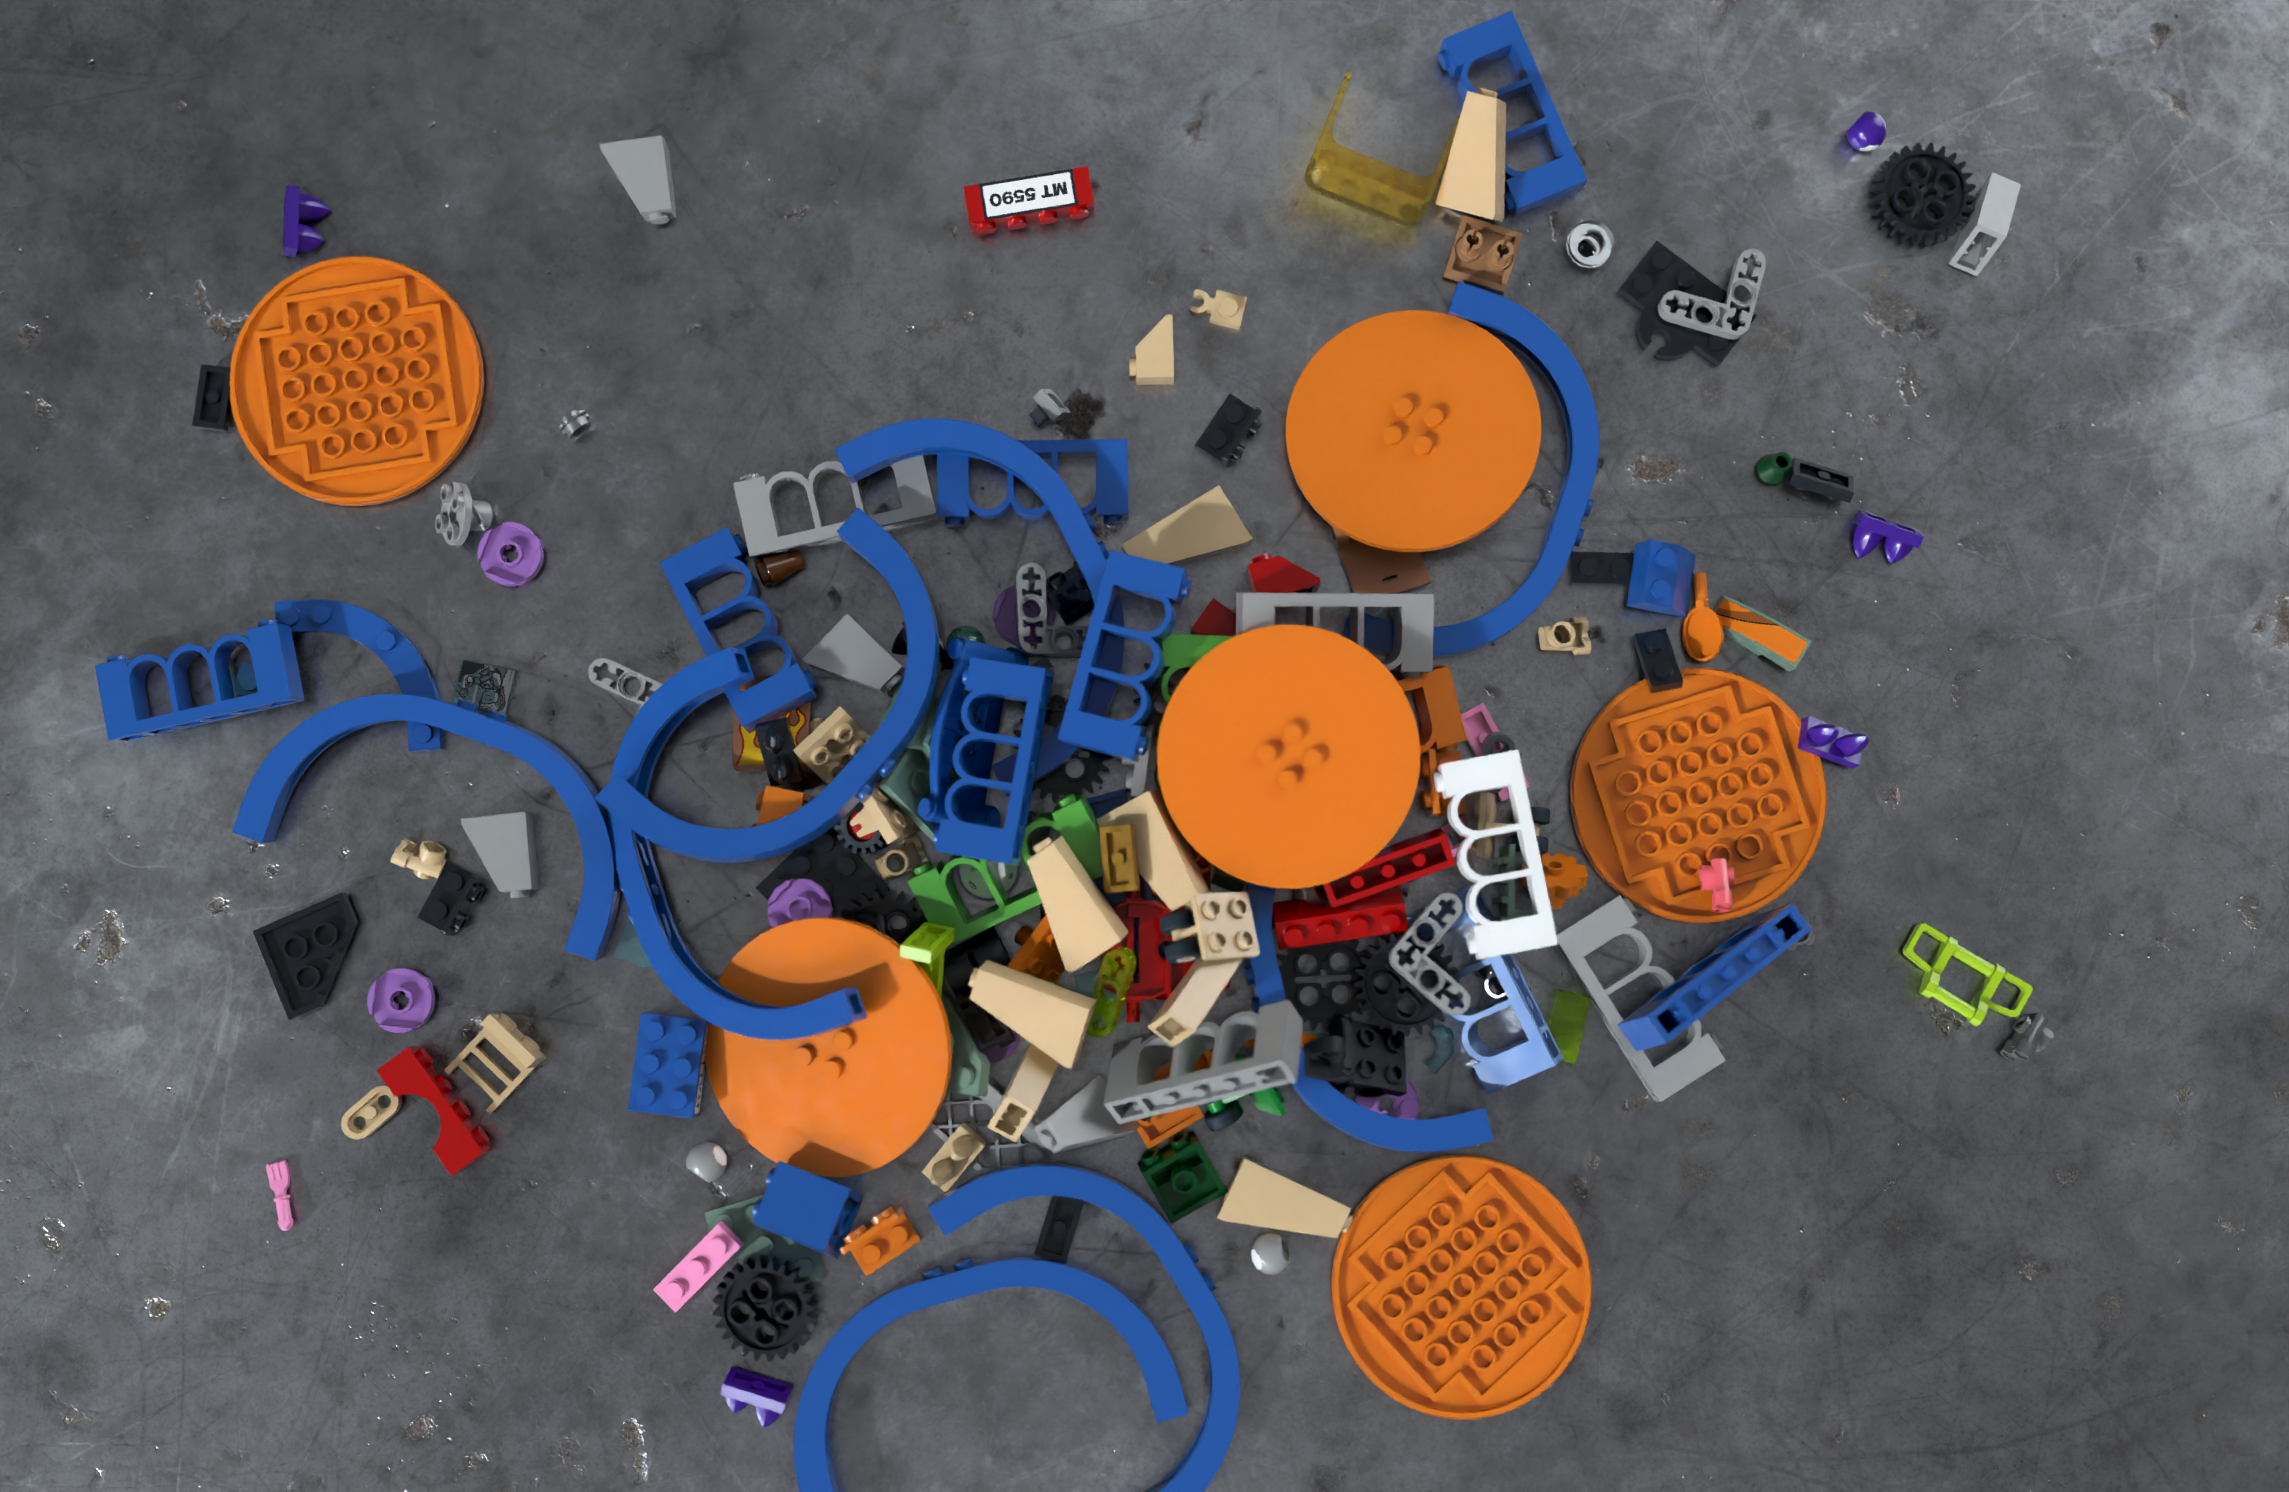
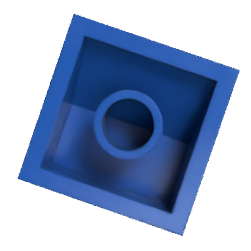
(1661, 578)

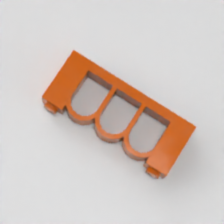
(1436, 708)

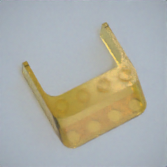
(1369, 182)

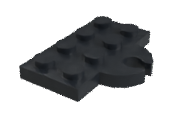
(1650, 281)

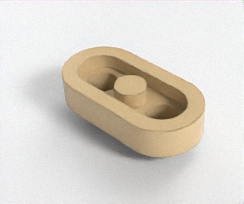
(372, 1110)

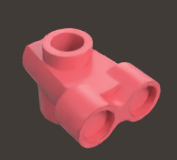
(1718, 879)

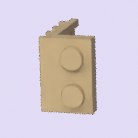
(516, 1047)

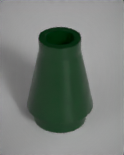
(1770, 471)

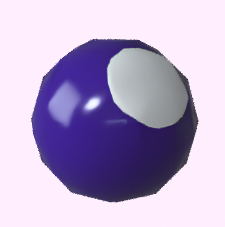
(1867, 132)

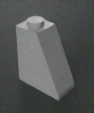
(645, 174)
(1986, 225)
(856, 657)
(507, 850)
(1082, 1121)

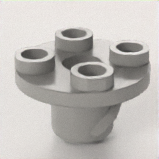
(461, 514)

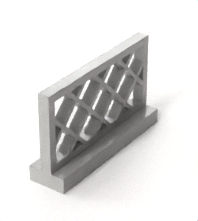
(994, 1095)

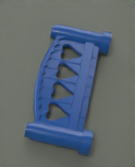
(946, 730)

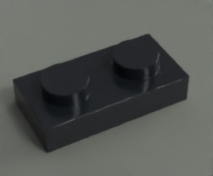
(212, 399)
(1822, 480)
(1601, 568)
(1658, 660)
(1059, 1228)

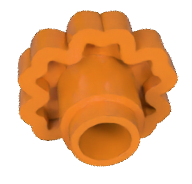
(1562, 877)

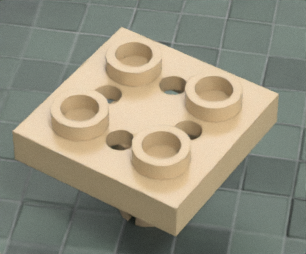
(831, 744)

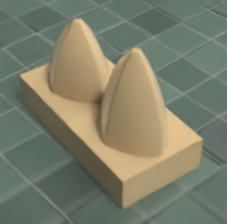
(954, 1157)

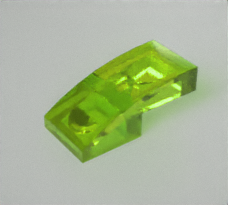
(1568, 1022)

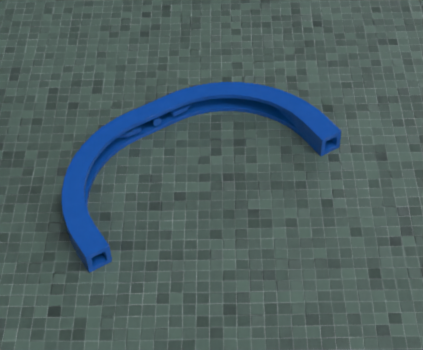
(1559, 367)
(948, 436)
(282, 768)
(863, 770)
(644, 890)
(1322, 1098)
(1058, 1179)
(811, 1432)

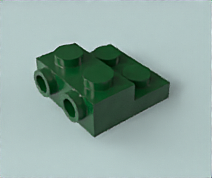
(1181, 1176)

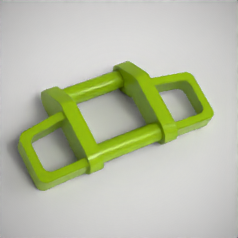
(1981, 1002)

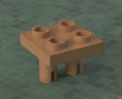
(1483, 255)

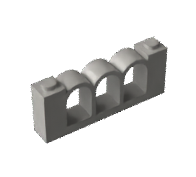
(760, 524)
(1411, 629)
(1275, 1062)
(1681, 1065)

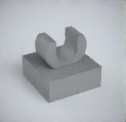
(1049, 407)

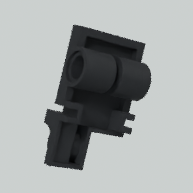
(957, 970)
(1359, 1057)

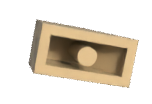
(1155, 356)

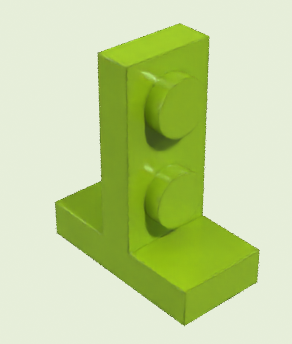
(928, 948)

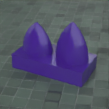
(300, 208)
(1872, 528)
(1831, 742)
(749, 1388)

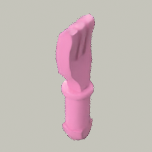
(279, 1182)

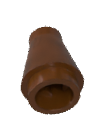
(777, 567)

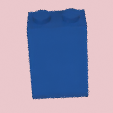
(807, 1209)

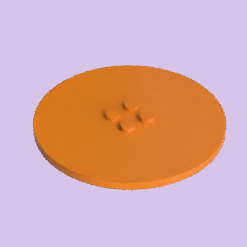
(356, 381)
(1413, 431)
(1288, 756)
(1694, 781)
(843, 1095)
(1461, 1287)

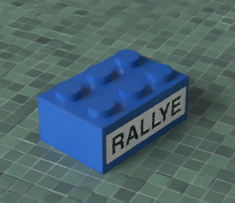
(669, 1065)

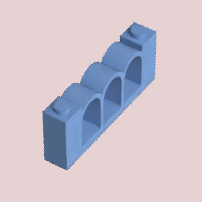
(1522, 1059)

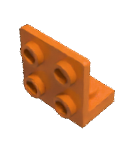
(1429, 798)
(883, 1241)

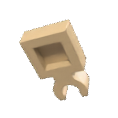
(1225, 308)

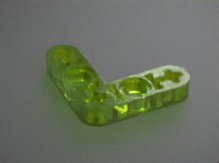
(1106, 1008)

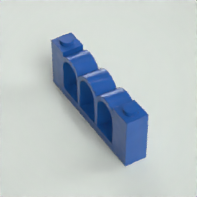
(1491, 42)
(1111, 495)
(707, 562)
(1143, 578)
(1007, 681)
(125, 694)
(1714, 977)

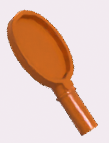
(1702, 626)

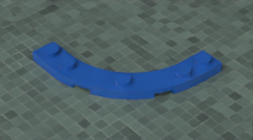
(382, 639)

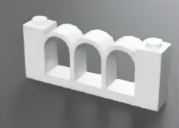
(1485, 774)

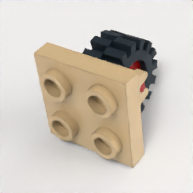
(875, 824)

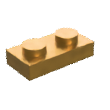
(1119, 858)

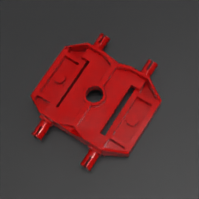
(1156, 975)

